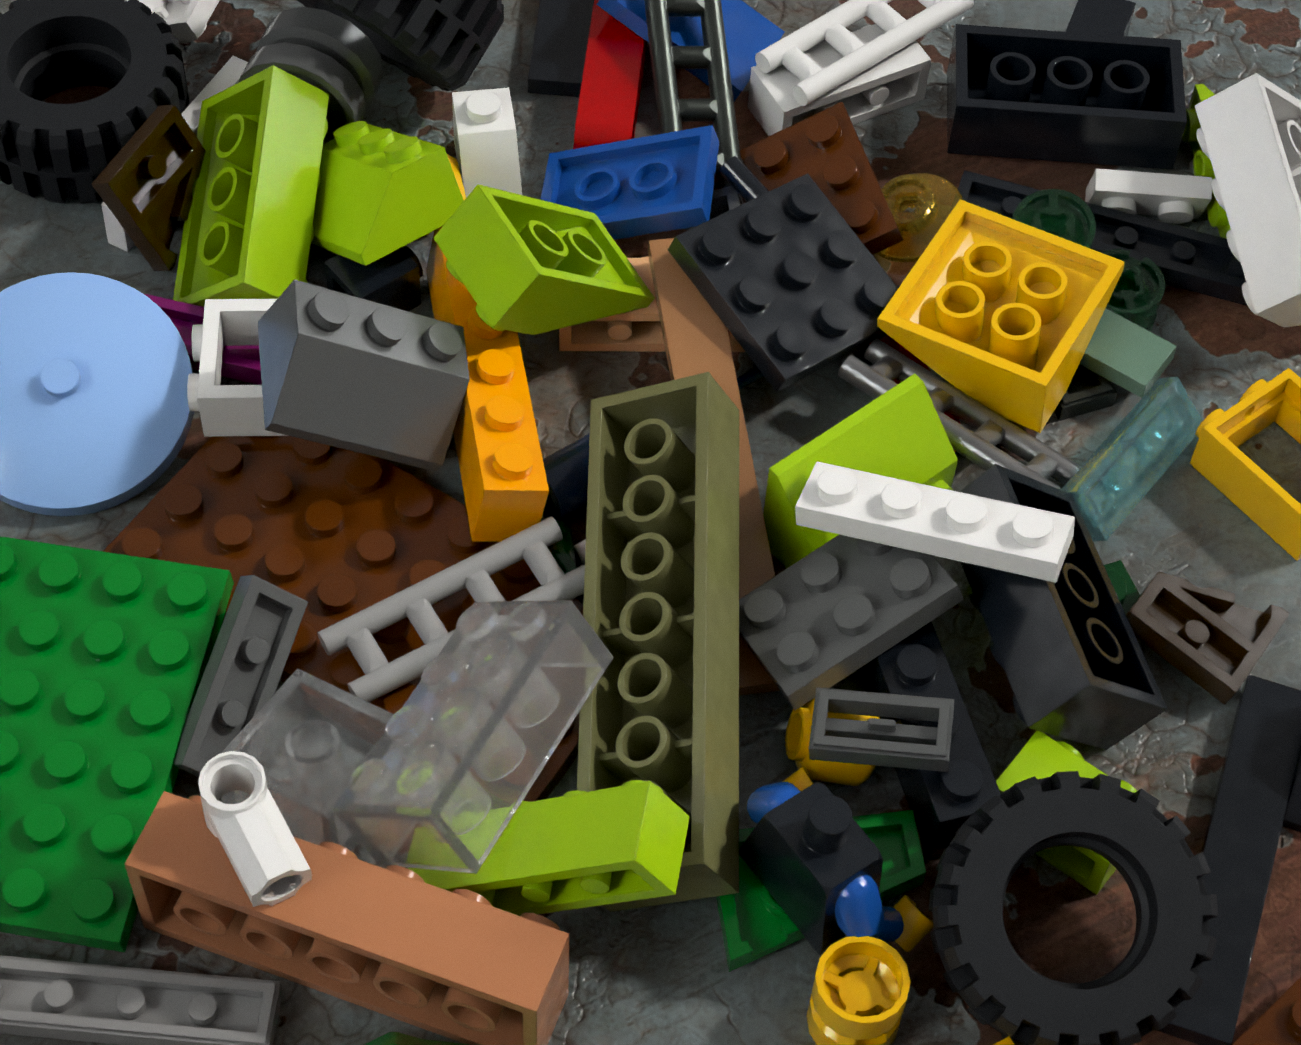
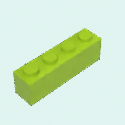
(580, 852)

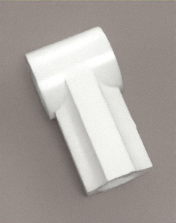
(252, 830)

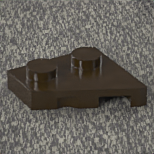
(153, 183)
(1203, 632)

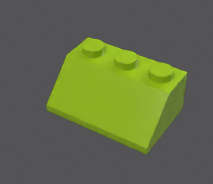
(380, 192)
(888, 437)

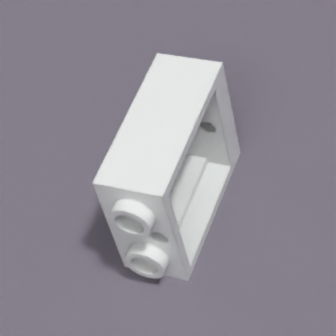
(226, 408)

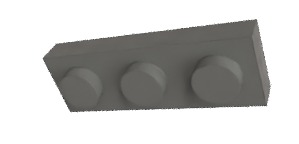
(241, 669)

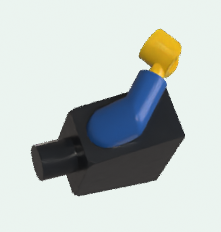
(823, 866)

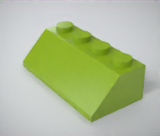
(254, 190)

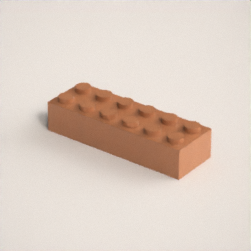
(358, 933)

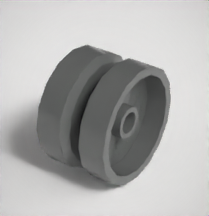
(325, 54)

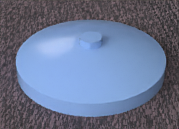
(87, 393)

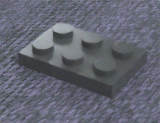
(840, 612)

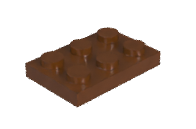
(836, 161)

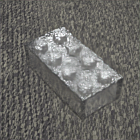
(473, 735)

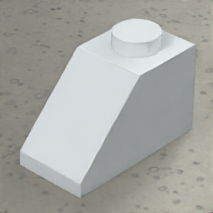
(486, 140)

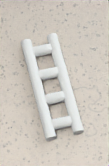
(856, 54)

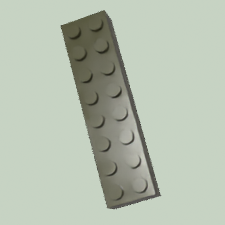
(668, 612)

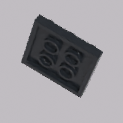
(787, 280)

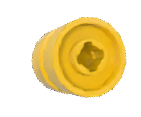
(858, 993)

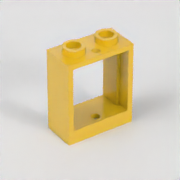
(1236, 474)

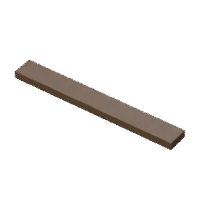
(697, 344)

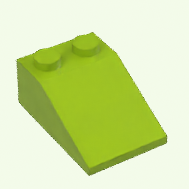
(537, 263)

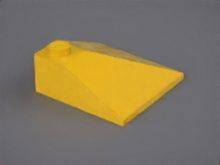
(1002, 310)

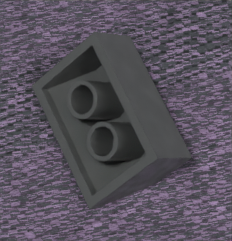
(361, 375)

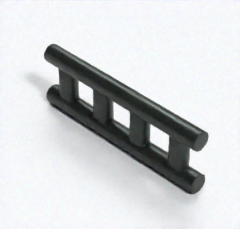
(711, 56)

